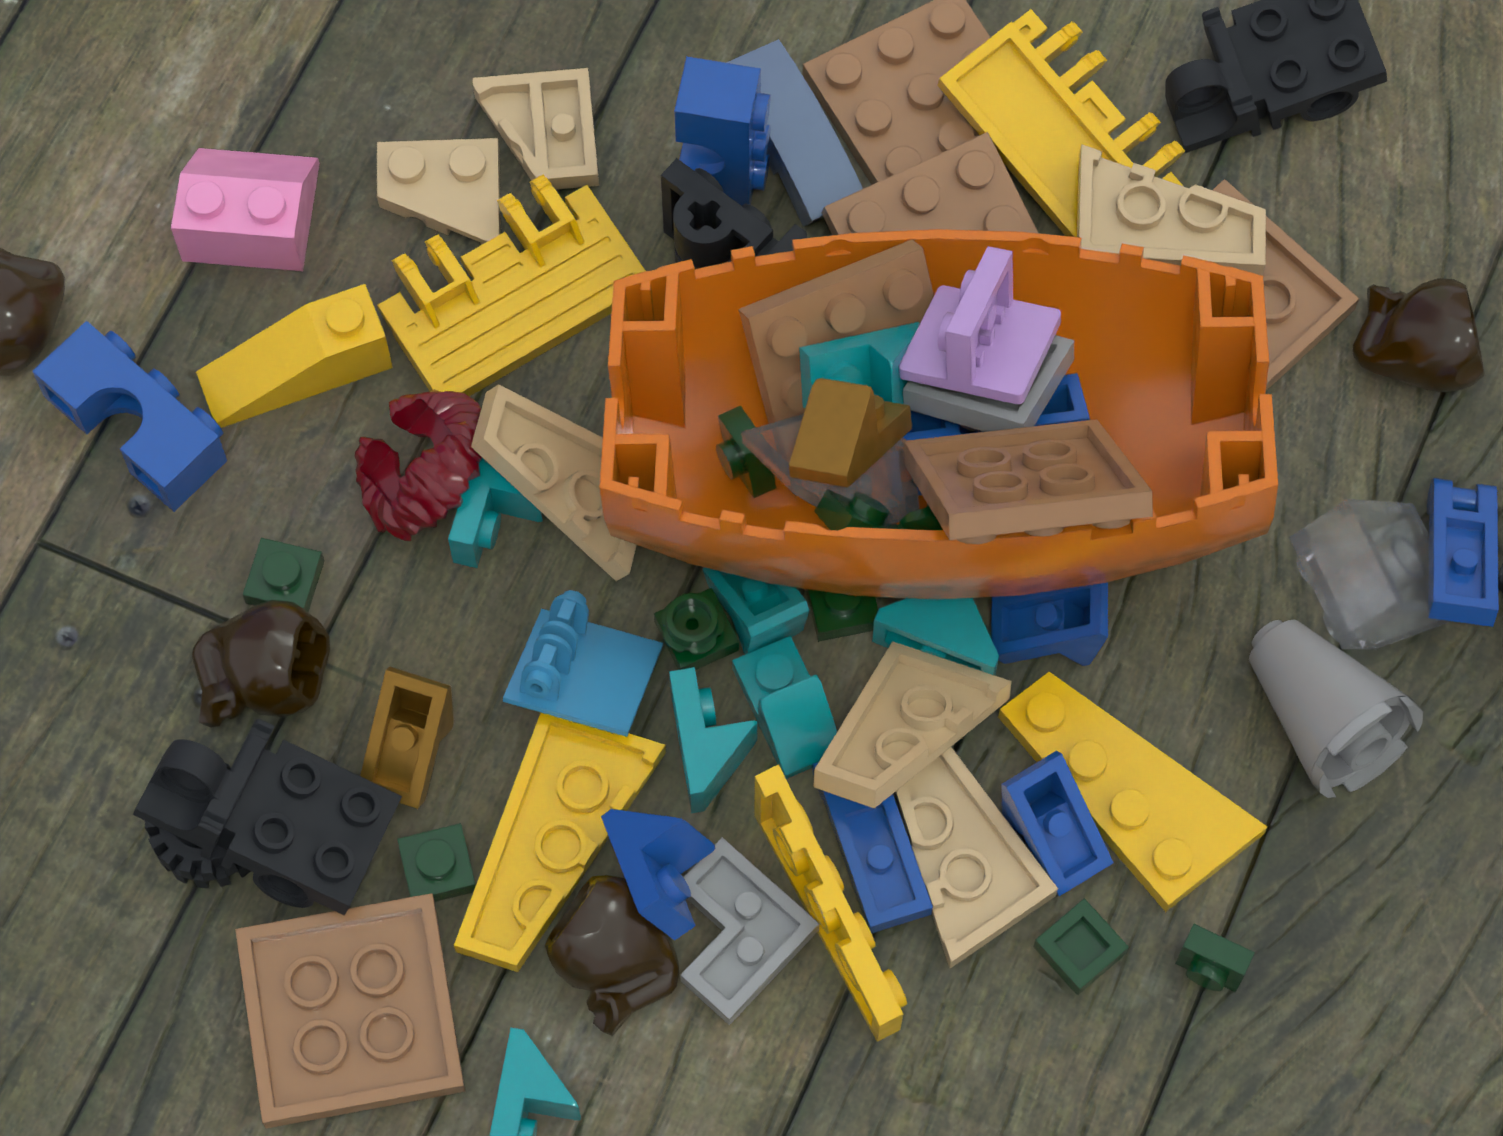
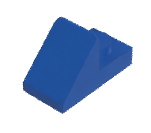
(1051, 623)
(1055, 822)
(652, 858)

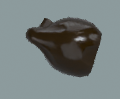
(28, 308)
(1421, 336)
(261, 661)
(612, 952)

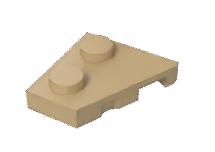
(545, 123)
(443, 184)

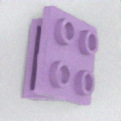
(980, 336)

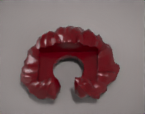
(431, 481)

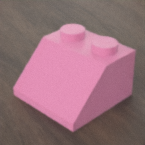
(245, 209)

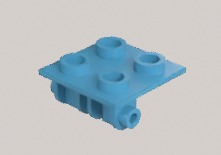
(582, 668)

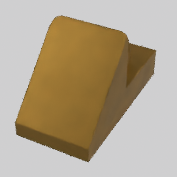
(845, 432)
(406, 734)

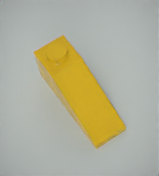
(298, 358)

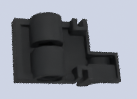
(1275, 65)
(712, 224)
(282, 815)

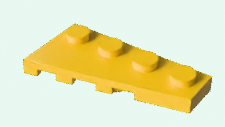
(1145, 804)
(550, 833)
(821, 894)

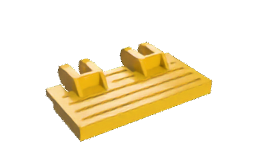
(1038, 119)
(516, 300)

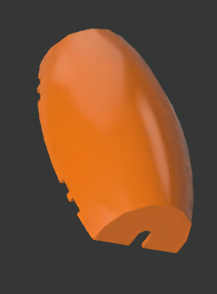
(1162, 357)

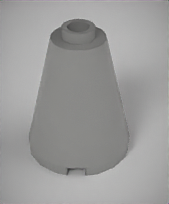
(1331, 706)

